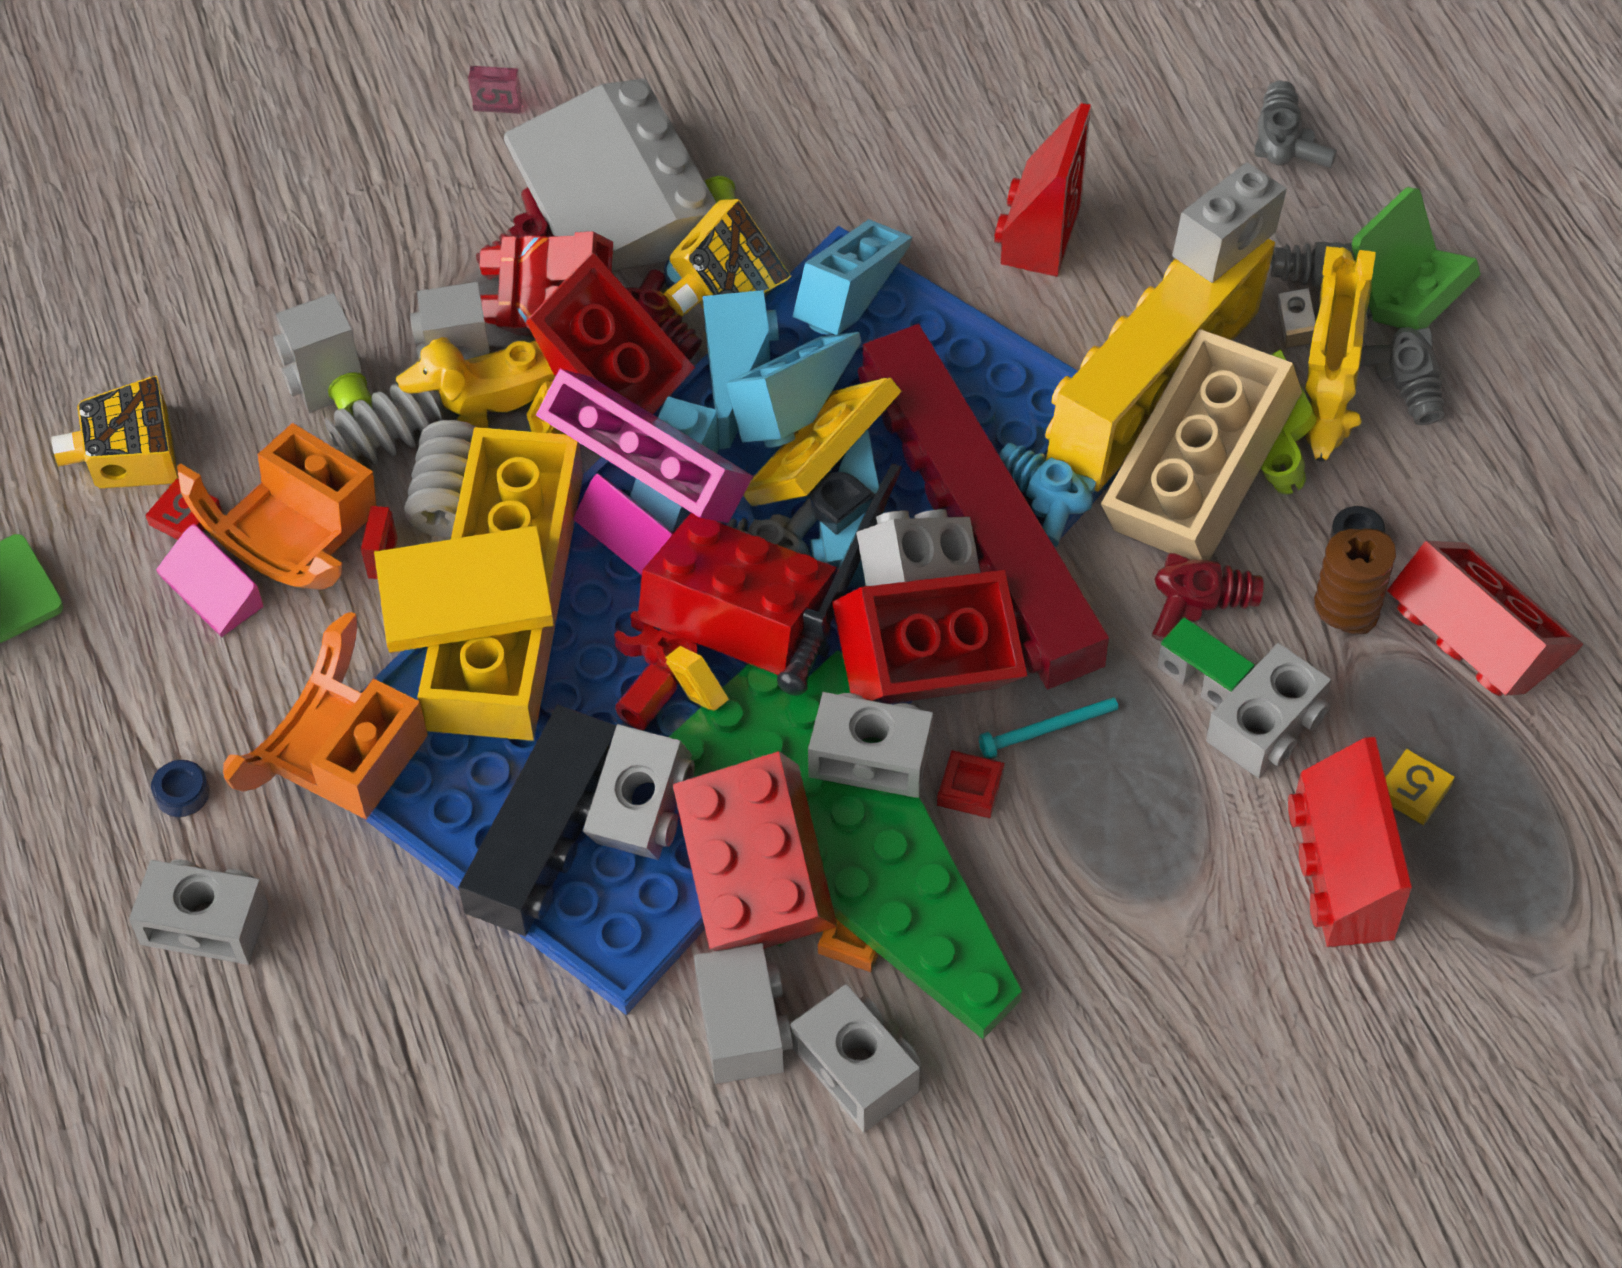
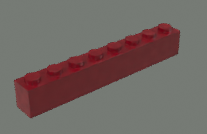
(968, 479)

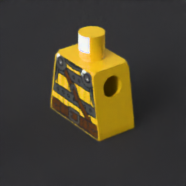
(723, 257)
(122, 437)

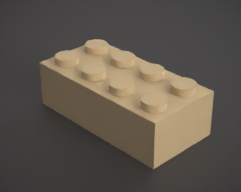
(1202, 446)

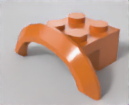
(297, 514)
(336, 738)

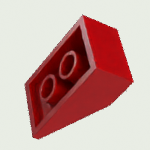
(1046, 199)
(604, 333)

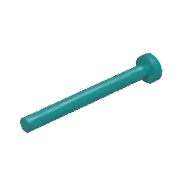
(990, 745)

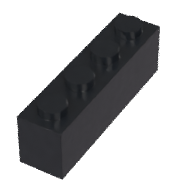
(538, 824)

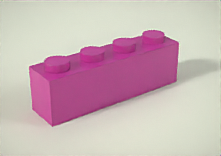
(644, 446)

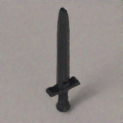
(817, 624)

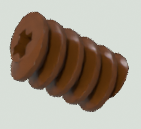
(1354, 579)

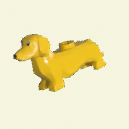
(1338, 347)
(479, 384)

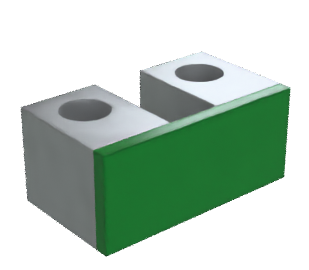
(1195, 650)

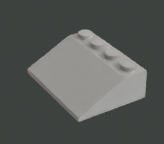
(613, 170)

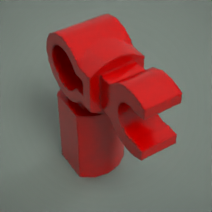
(657, 681)

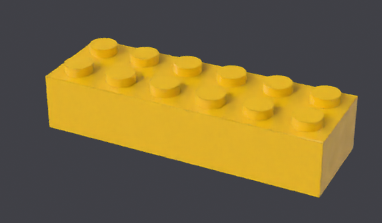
(1122, 381)
(499, 680)

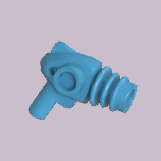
(1050, 486)

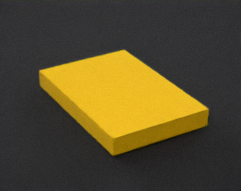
(820, 445)
(463, 589)

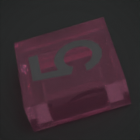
(495, 89)

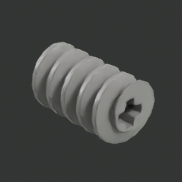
(382, 423)
(438, 477)

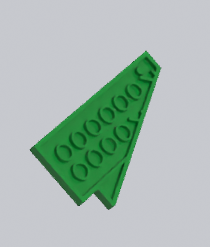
(877, 849)

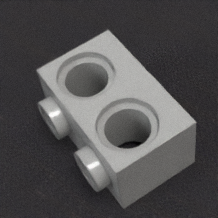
(917, 548)
(1261, 706)

